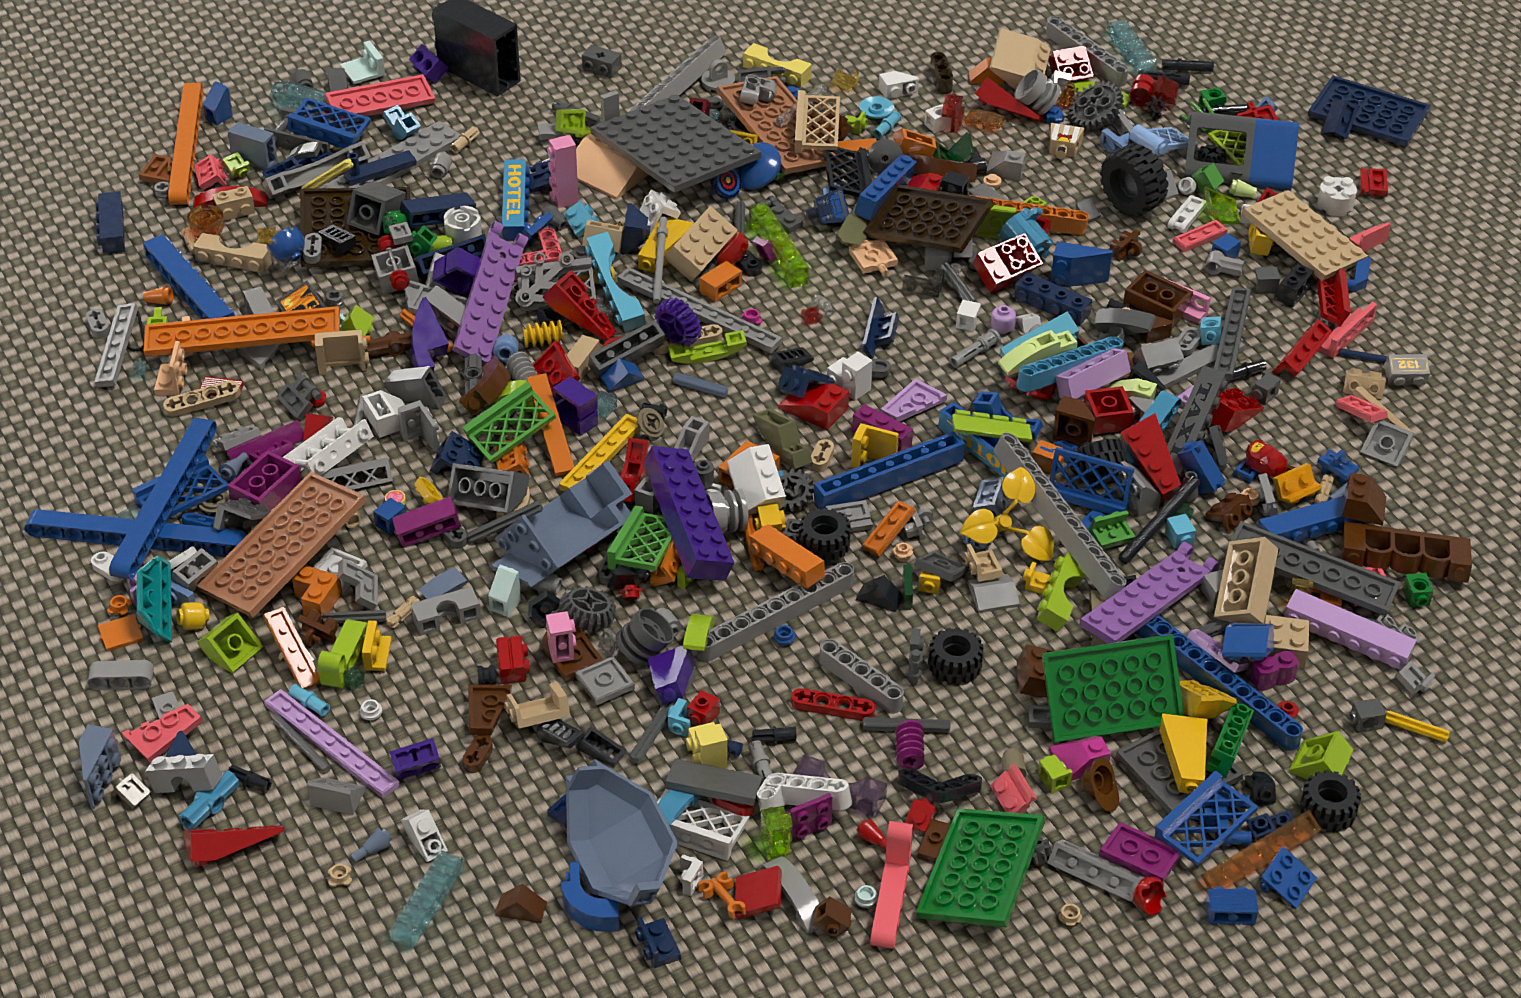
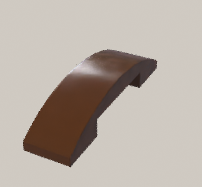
(942, 166)

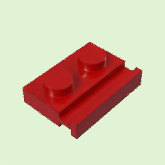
(1374, 182)

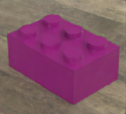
(266, 481)

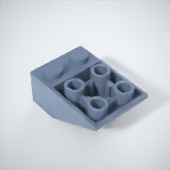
(98, 760)

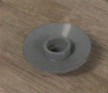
(881, 148)

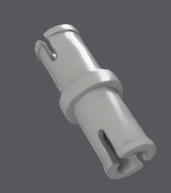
(760, 760)

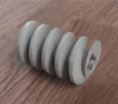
(520, 366)

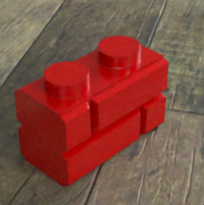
(511, 659)

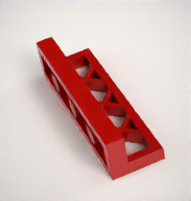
(1335, 299)
(1304, 348)

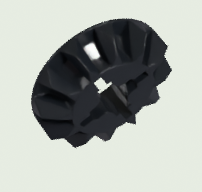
(1216, 154)

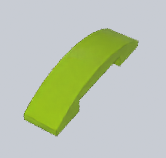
(710, 351)
(697, 631)

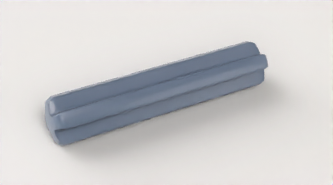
(700, 385)

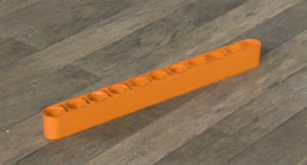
(185, 144)

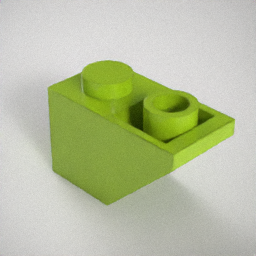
(358, 320)

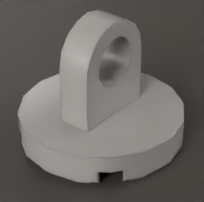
(717, 76)

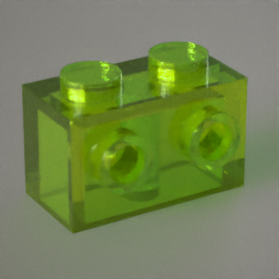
(776, 832)

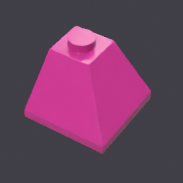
(1080, 753)

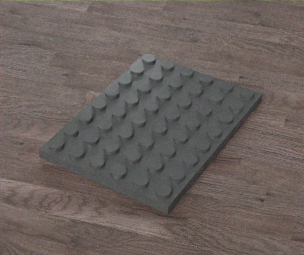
(675, 143)

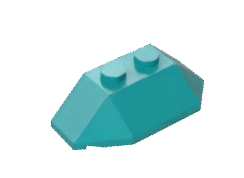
(154, 597)

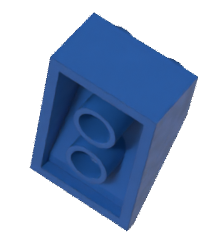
(1080, 265)

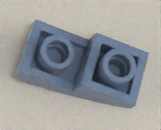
(444, 583)

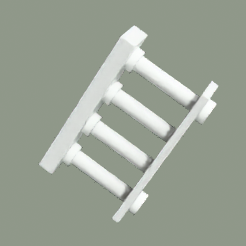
(330, 446)

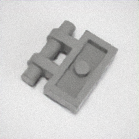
(235, 438)

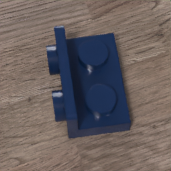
(657, 942)

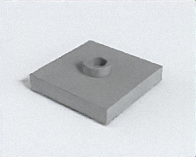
(605, 680)

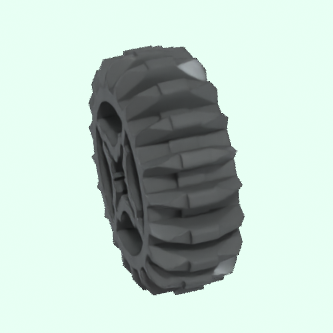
(588, 608)

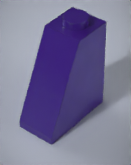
(672, 673)

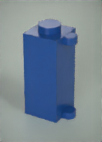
(1197, 459)

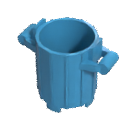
(1026, 223)

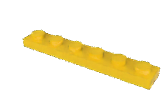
(602, 451)

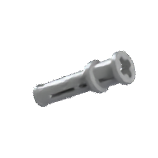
(981, 344)

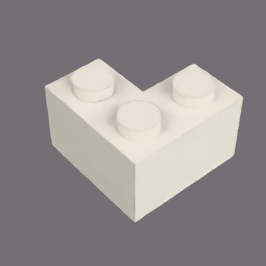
(852, 374)

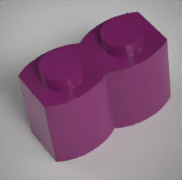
(1274, 670)

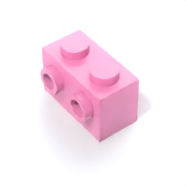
(561, 636)

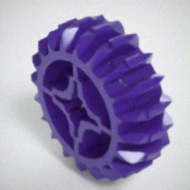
(678, 322)

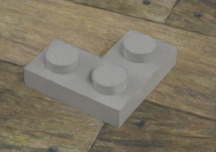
(364, 581)

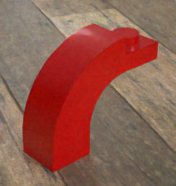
(633, 469)

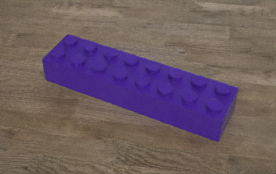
(688, 513)

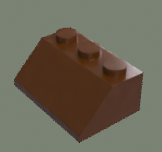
(1158, 296)

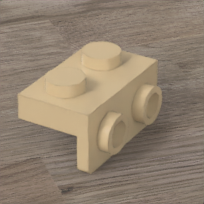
(235, 202)
(1372, 382)
(983, 564)

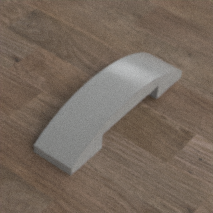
(797, 892)

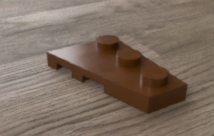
(486, 707)

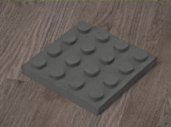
(1151, 767)

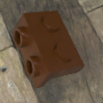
(1231, 510)

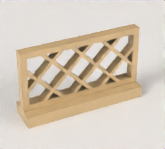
(802, 124)

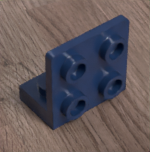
(456, 450)

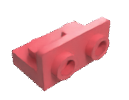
(210, 171)

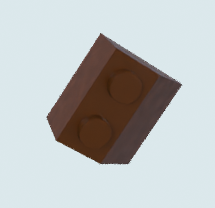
(1073, 422)
(1364, 500)

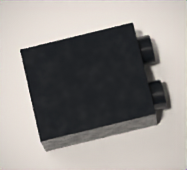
(477, 45)

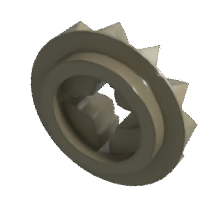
(656, 428)
(207, 506)

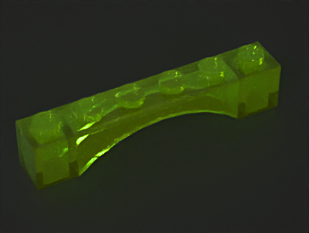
(792, 263)

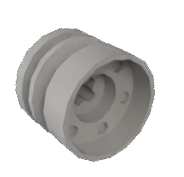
(1037, 92)
(730, 509)

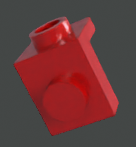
(921, 814)

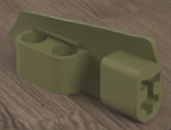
(852, 229)

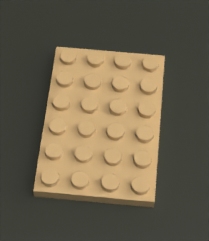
(1304, 234)

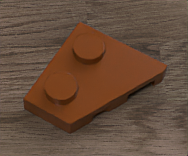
(157, 169)

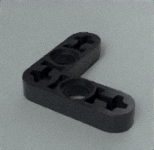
(939, 791)

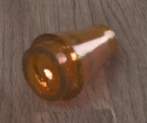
(1067, 95)

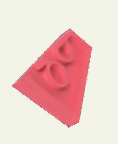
(156, 737)

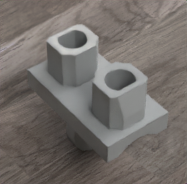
(918, 519)

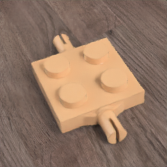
(873, 256)

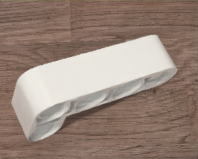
(799, 789)

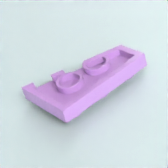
(913, 400)
(1215, 648)

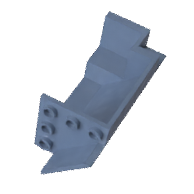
(565, 526)

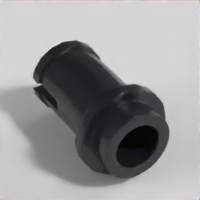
(661, 409)

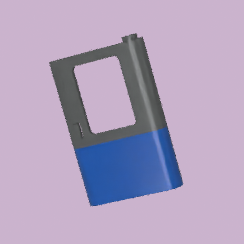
(1268, 150)

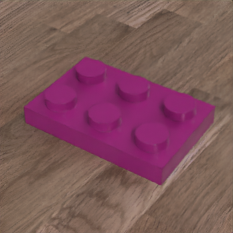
(1139, 852)

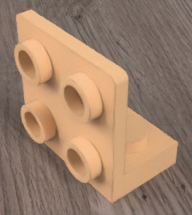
(171, 375)

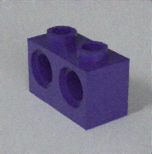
(428, 63)
(415, 759)

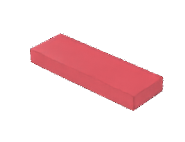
(1199, 235)
(1361, 408)

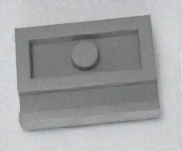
(1267, 495)
(857, 513)

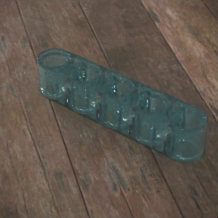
(1131, 46)
(426, 899)

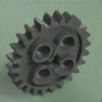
(1096, 105)

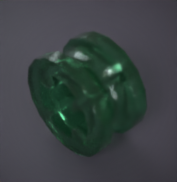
(354, 678)

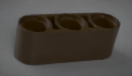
(941, 73)

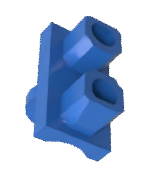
(1337, 464)

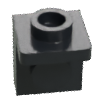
(542, 606)

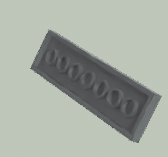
(1327, 572)

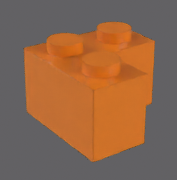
(317, 589)

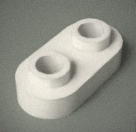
(101, 563)

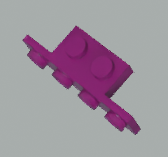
(277, 441)

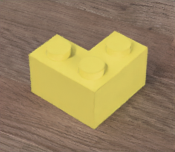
(708, 745)

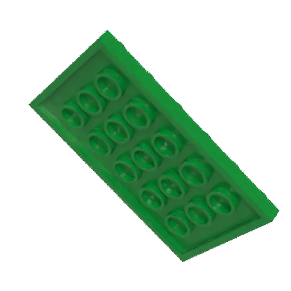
(1112, 687)
(981, 867)

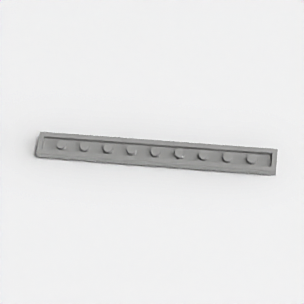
(706, 313)

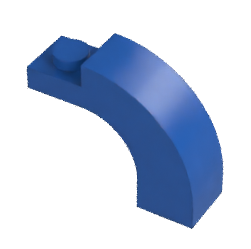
(991, 404)
(587, 910)

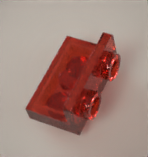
(953, 109)

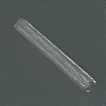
(791, 112)

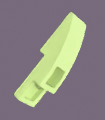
(1036, 349)

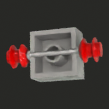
(393, 266)

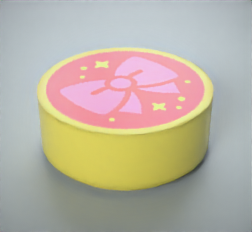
(397, 495)

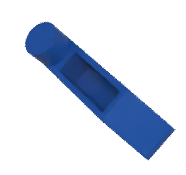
(1361, 275)

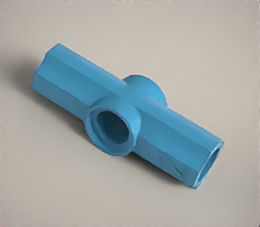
(209, 801)

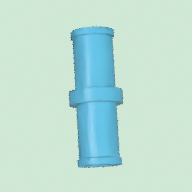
(887, 125)
(309, 700)

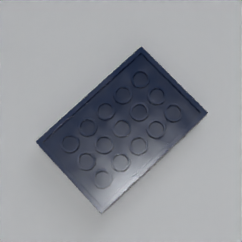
(1378, 112)

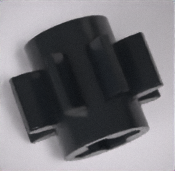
(1151, 108)

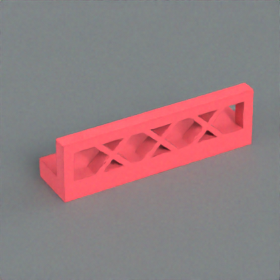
(1349, 330)

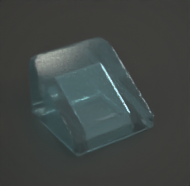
(606, 403)

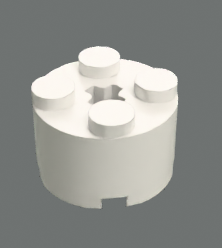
(1337, 196)
(462, 224)

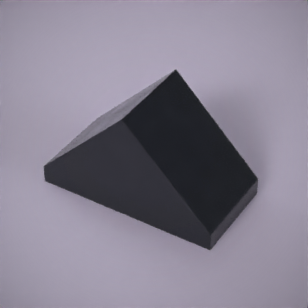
(880, 593)

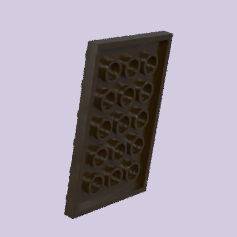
(928, 218)

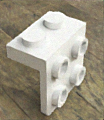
(655, 205)

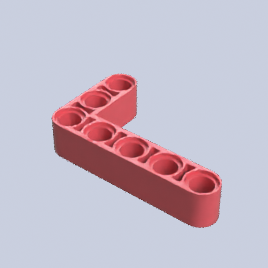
(549, 246)
(892, 885)

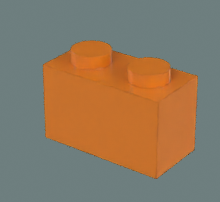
(720, 281)

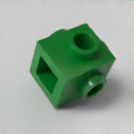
(421, 241)

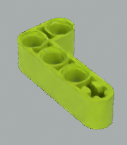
(344, 654)

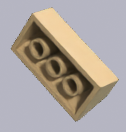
(1246, 581)

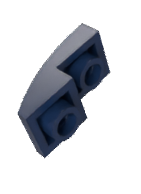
(1263, 824)

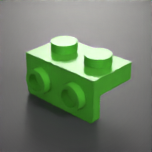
(1111, 530)

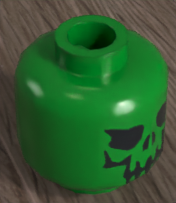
(392, 218)

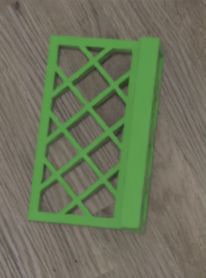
(500, 413)
(629, 536)

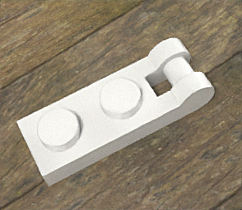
(1187, 214)

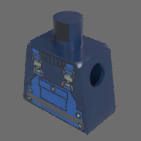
(829, 208)

